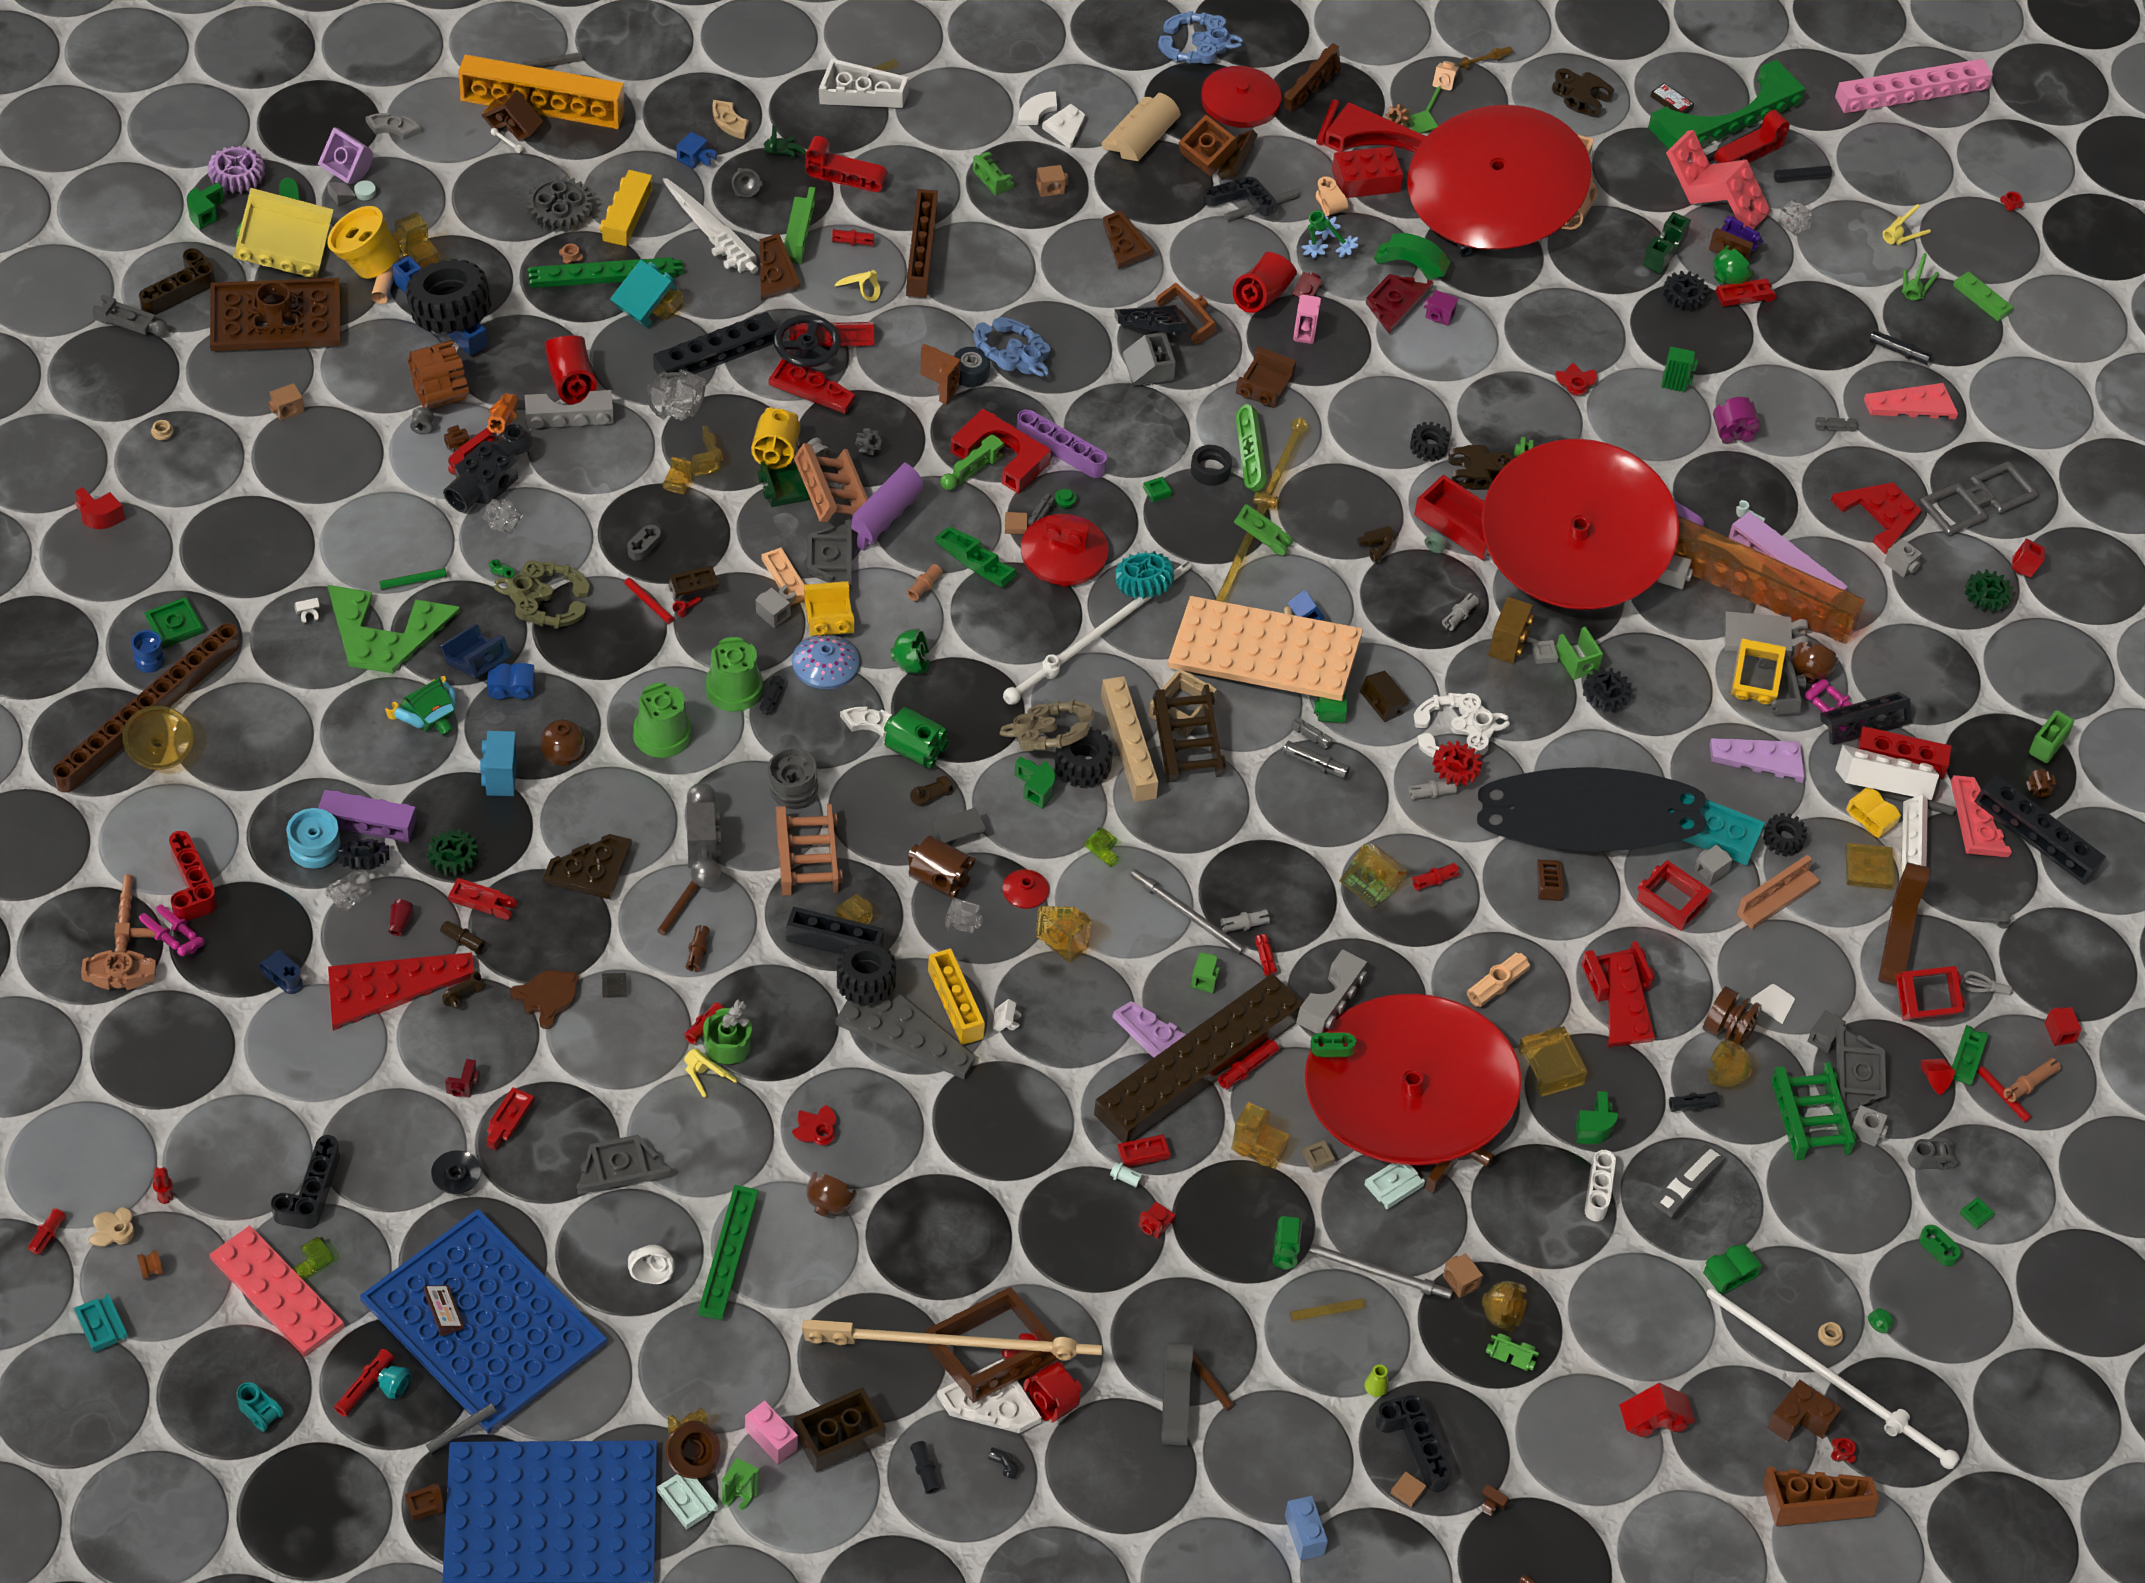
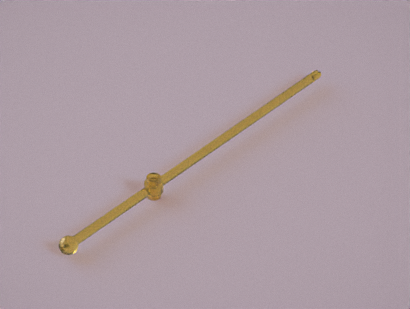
(1264, 501)

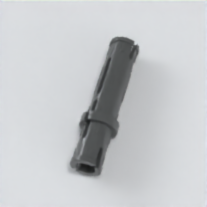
(1317, 760)

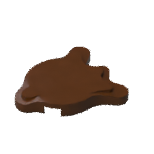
(547, 994)

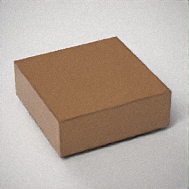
(1015, 523)
(1408, 1489)

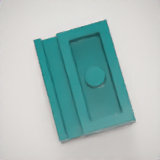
(100, 1323)

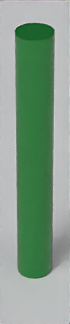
(414, 578)

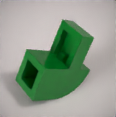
(202, 204)
(1038, 780)
(1596, 1125)

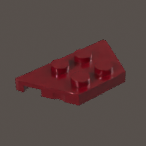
(1395, 299)

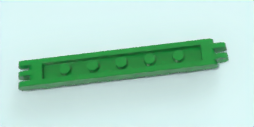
(596, 272)

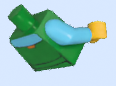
(427, 707)

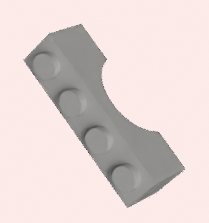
(593, 410)
(1321, 1009)

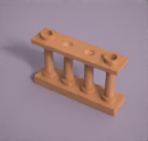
(818, 489)
(788, 859)

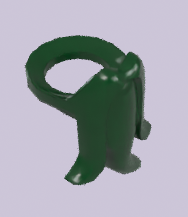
(782, 146)

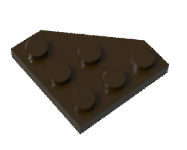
(591, 867)

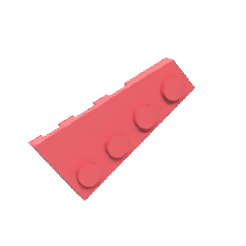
(1912, 401)
(1976, 824)

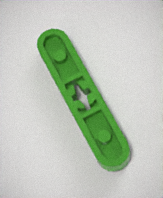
(1251, 455)

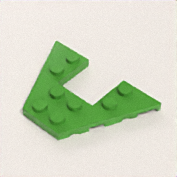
(381, 648)

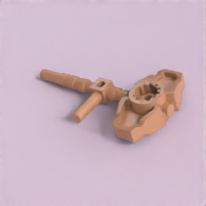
(121, 967)

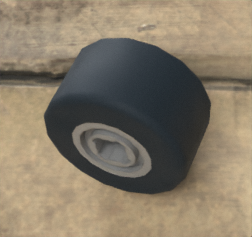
(973, 366)

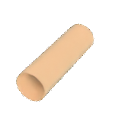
(383, 286)

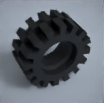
(1427, 450)
(1787, 824)

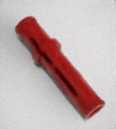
(1241, 1069)
(363, 1383)

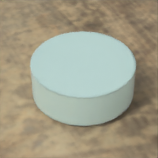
(365, 190)

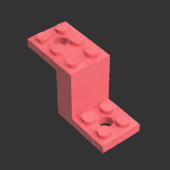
(1719, 181)

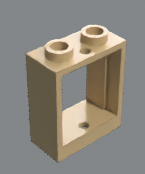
(1189, 684)

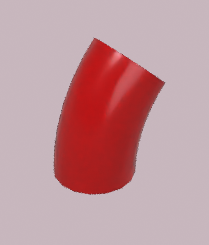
(1263, 282)
(570, 368)

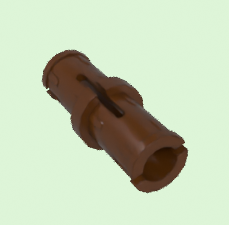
(697, 948)

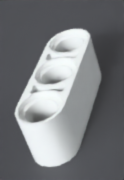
(1603, 1176)

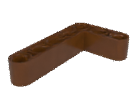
(1902, 922)

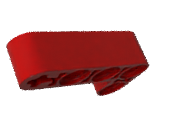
(1758, 143)
(842, 169)
(194, 877)

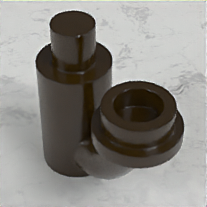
(1375, 537)

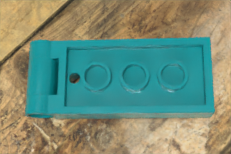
(1726, 828)

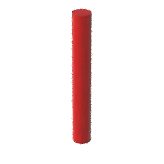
(1327, 122)
(647, 599)
(1999, 1089)

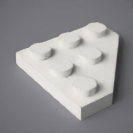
(1003, 1409)

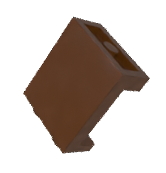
(1266, 377)

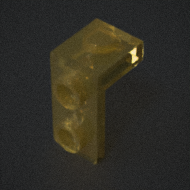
(710, 460)

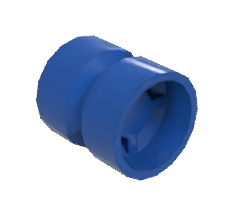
(147, 651)

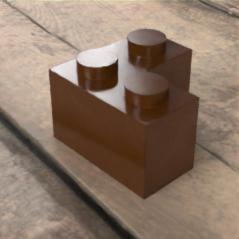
(514, 113)
(1805, 1408)

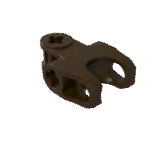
(1581, 90)
(1479, 464)

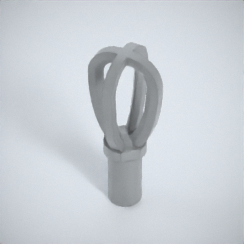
(1991, 986)

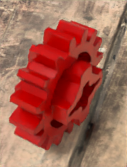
(1457, 763)

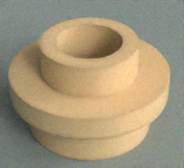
(162, 430)
(1833, 1329)

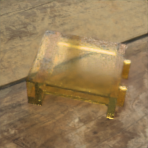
(1553, 1060)

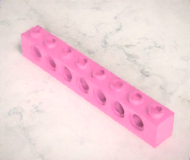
(1913, 85)

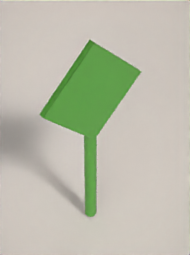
(1423, 121)

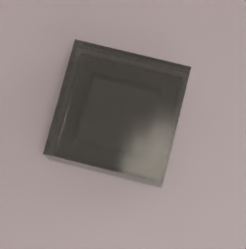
(613, 985)

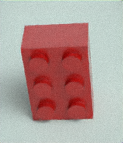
(1367, 172)

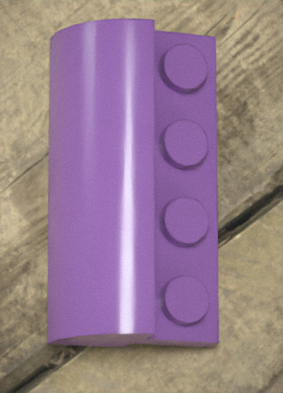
(886, 505)

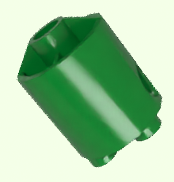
(915, 737)

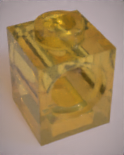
(855, 909)

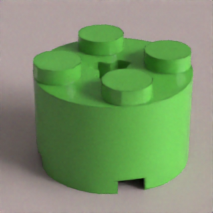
(726, 1044)

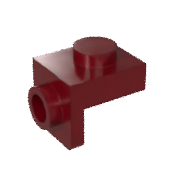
(1308, 285)
(463, 1086)

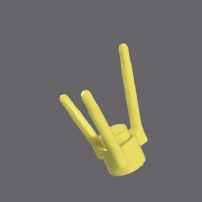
(1895, 231)
(699, 1063)

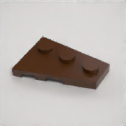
(1125, 240)
(776, 268)

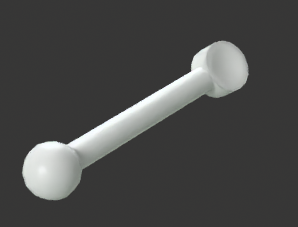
(518, 148)

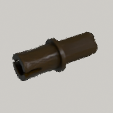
(462, 937)

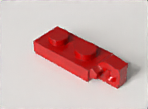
(508, 1117)

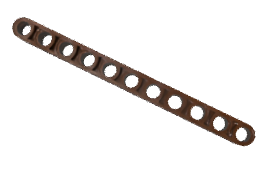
(162, 692)

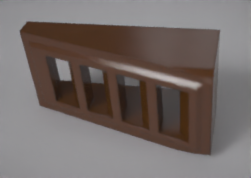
(1549, 892)

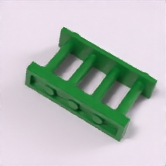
(1795, 1123)

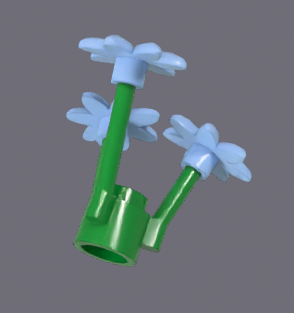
(1324, 226)

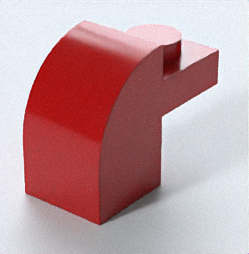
(100, 512)

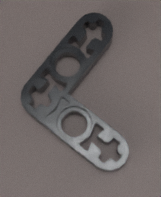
(1244, 187)

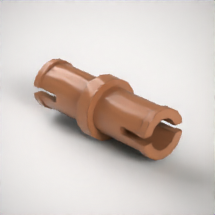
(924, 582)

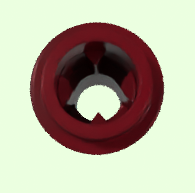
(400, 915)

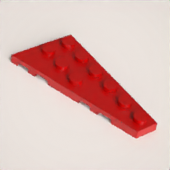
(383, 985)

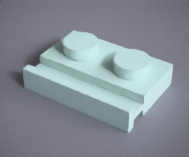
(1394, 1183)
(687, 1499)

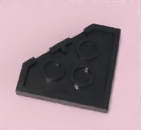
(1156, 318)

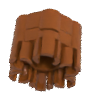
(435, 376)

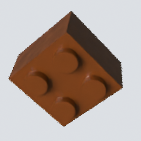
(1208, 145)

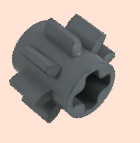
(868, 441)

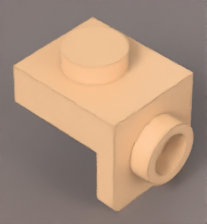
(1445, 75)

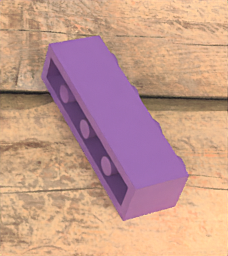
(370, 815)

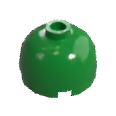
(1731, 267)
(910, 651)

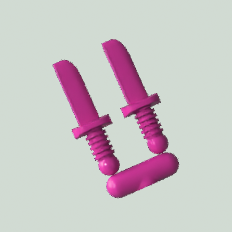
(1817, 688)
(177, 925)

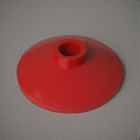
(1025, 896)

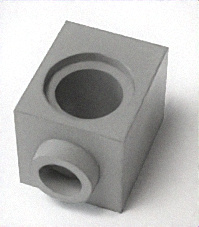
(1868, 1117)

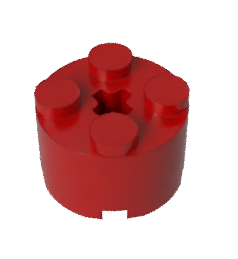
(1053, 1391)

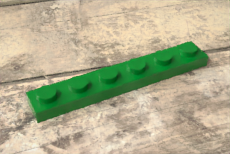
(728, 1252)

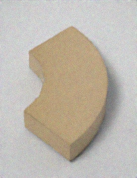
(728, 120)

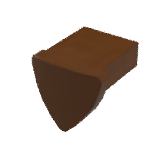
(425, 1501)

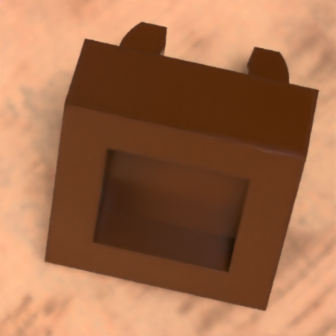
(1493, 1499)

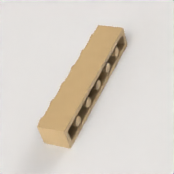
(1129, 739)

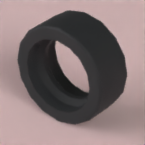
(1211, 452)

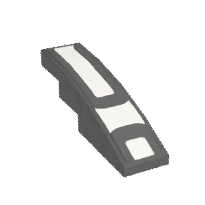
(1688, 1180)

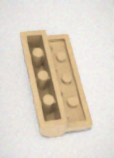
(1142, 127)

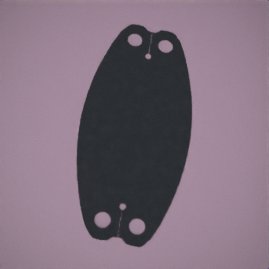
(1591, 809)

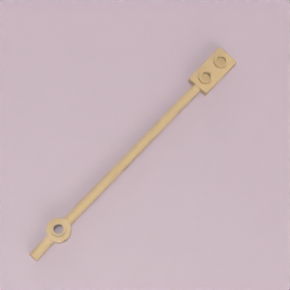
(845, 1333)

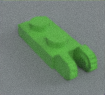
(1263, 530)

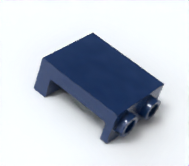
(473, 652)

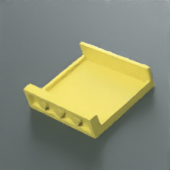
(283, 233)

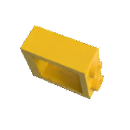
(1760, 650)

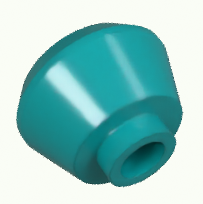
(394, 1381)

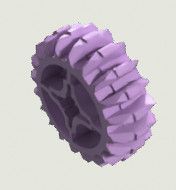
(236, 169)

